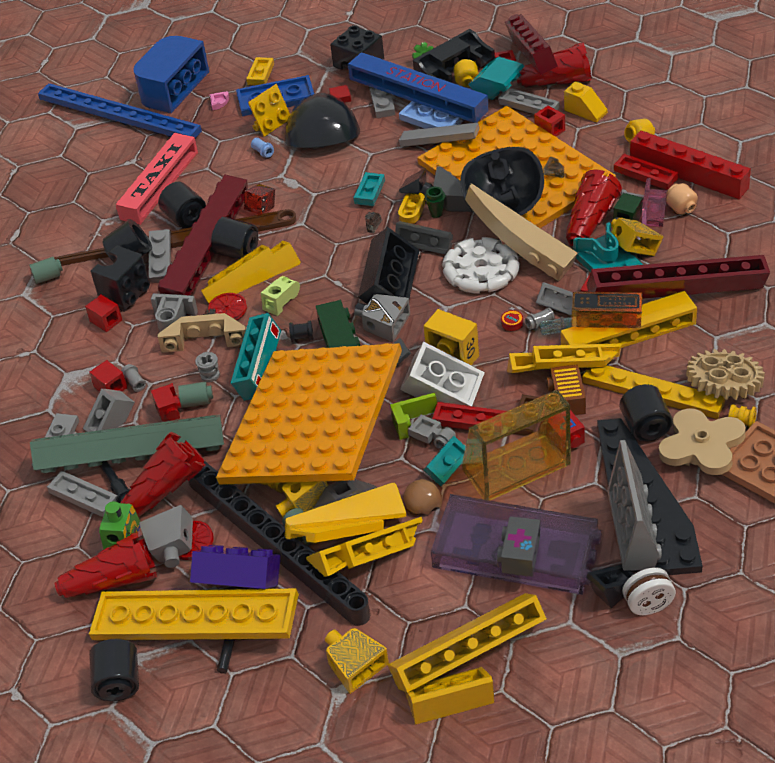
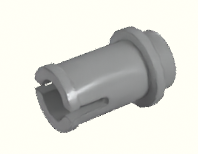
(533, 320)
(132, 376)

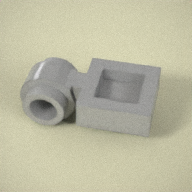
(427, 429)

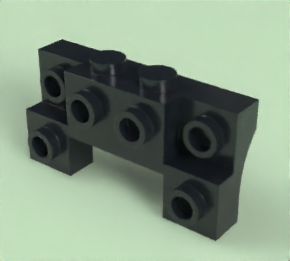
(442, 59)

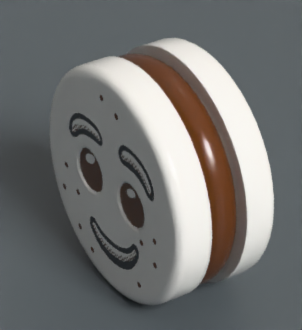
(648, 591)

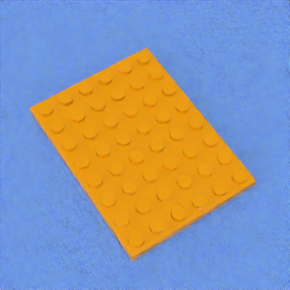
(512, 129)
(311, 415)

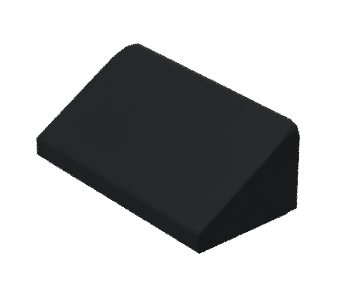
(414, 183)

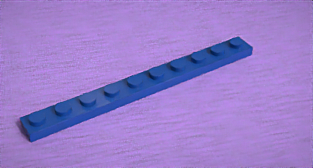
(118, 111)

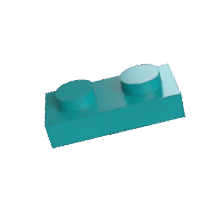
(369, 189)
(446, 461)

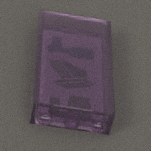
(473, 532)

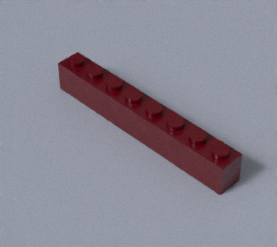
(197, 250)
(686, 276)

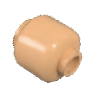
(681, 198)

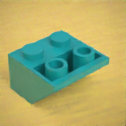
(496, 77)

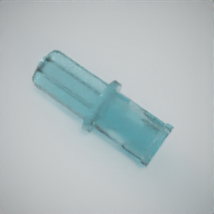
(555, 326)

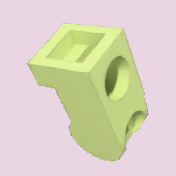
(278, 294)

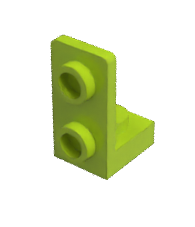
(412, 408)

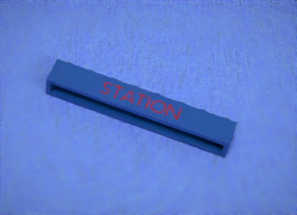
(418, 87)

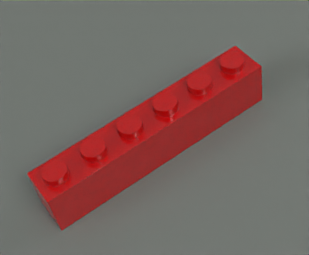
(692, 164)

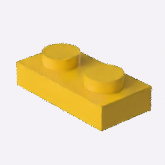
(260, 71)

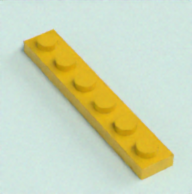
(672, 393)

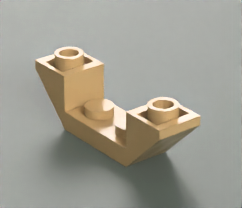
(173, 336)

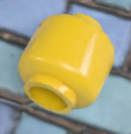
(465, 72)
(635, 126)

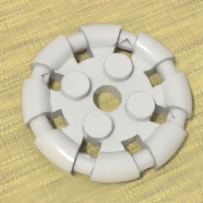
(494, 267)

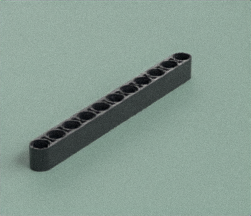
(270, 534)

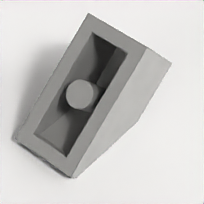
(109, 410)

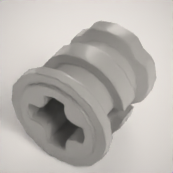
(208, 366)

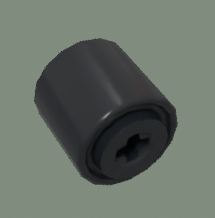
(181, 204)
(128, 236)
(234, 237)
(645, 412)
(114, 670)

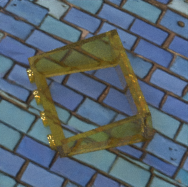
(522, 459)

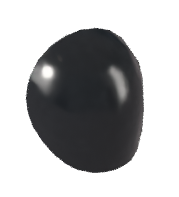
(320, 122)
(505, 168)

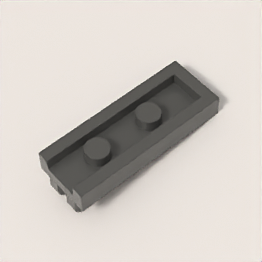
(425, 237)

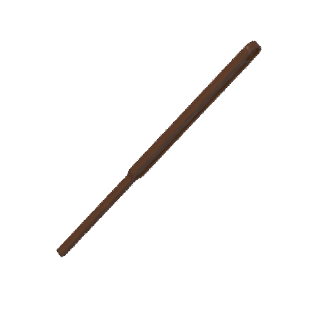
(263, 222)

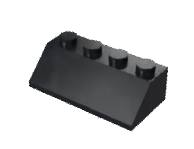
(388, 267)

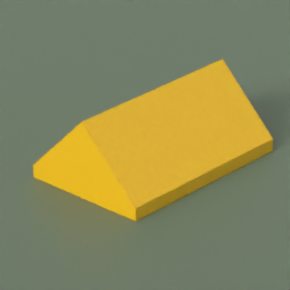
(451, 695)

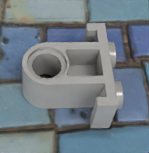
(171, 307)

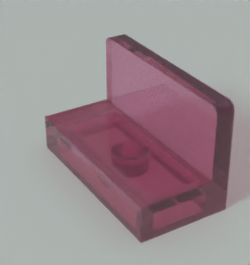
(653, 206)

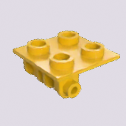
(269, 110)

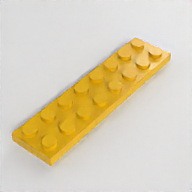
(195, 614)

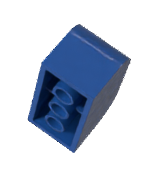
(170, 72)

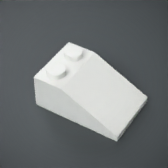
(442, 374)

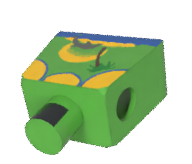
(118, 523)

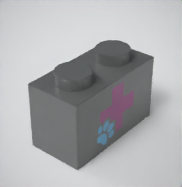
(520, 546)

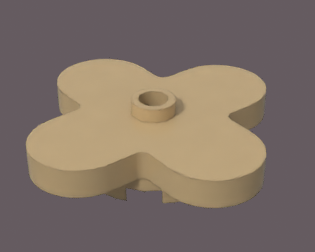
(702, 441)

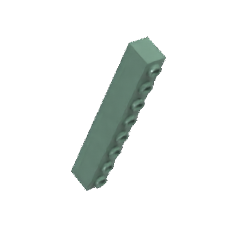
(122, 443)

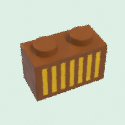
(569, 383)

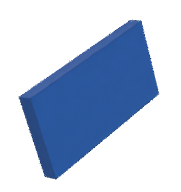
(292, 91)

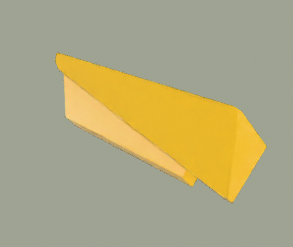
(252, 269)
(563, 355)
(348, 516)
(365, 548)

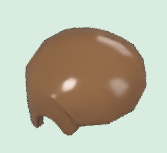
(422, 497)

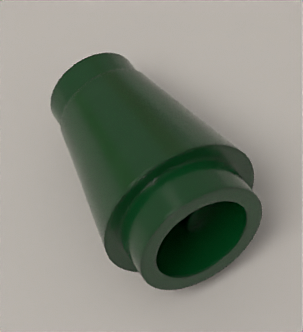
(435, 201)

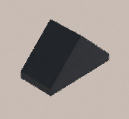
(609, 583)

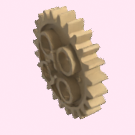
(725, 374)

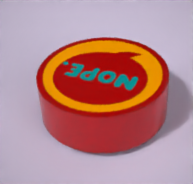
(512, 320)

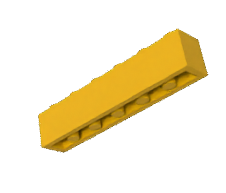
(657, 319)
(466, 642)

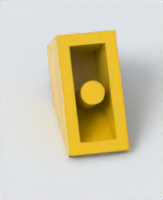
(584, 102)

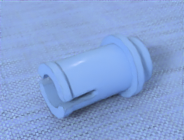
(265, 149)

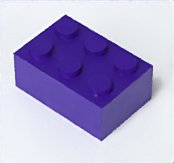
(235, 567)

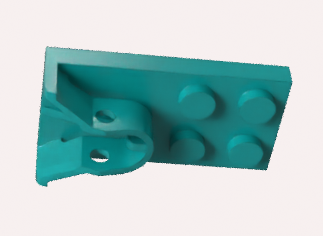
(602, 252)

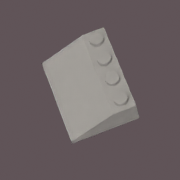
(632, 513)

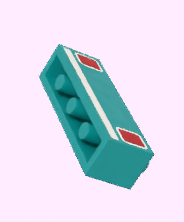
(254, 355)

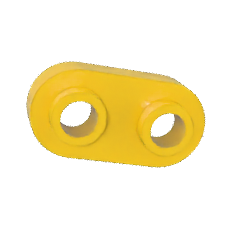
(411, 208)

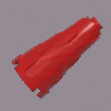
(572, 67)
(592, 202)
(164, 473)
(111, 568)

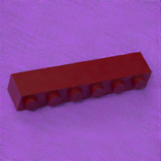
(531, 43)

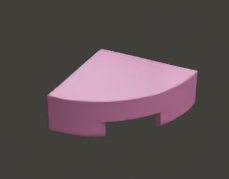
(219, 100)

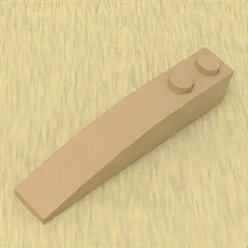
(522, 235)

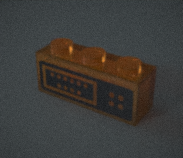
(606, 309)

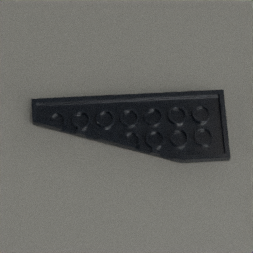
(674, 529)

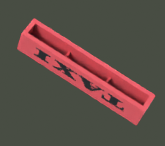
(160, 172)

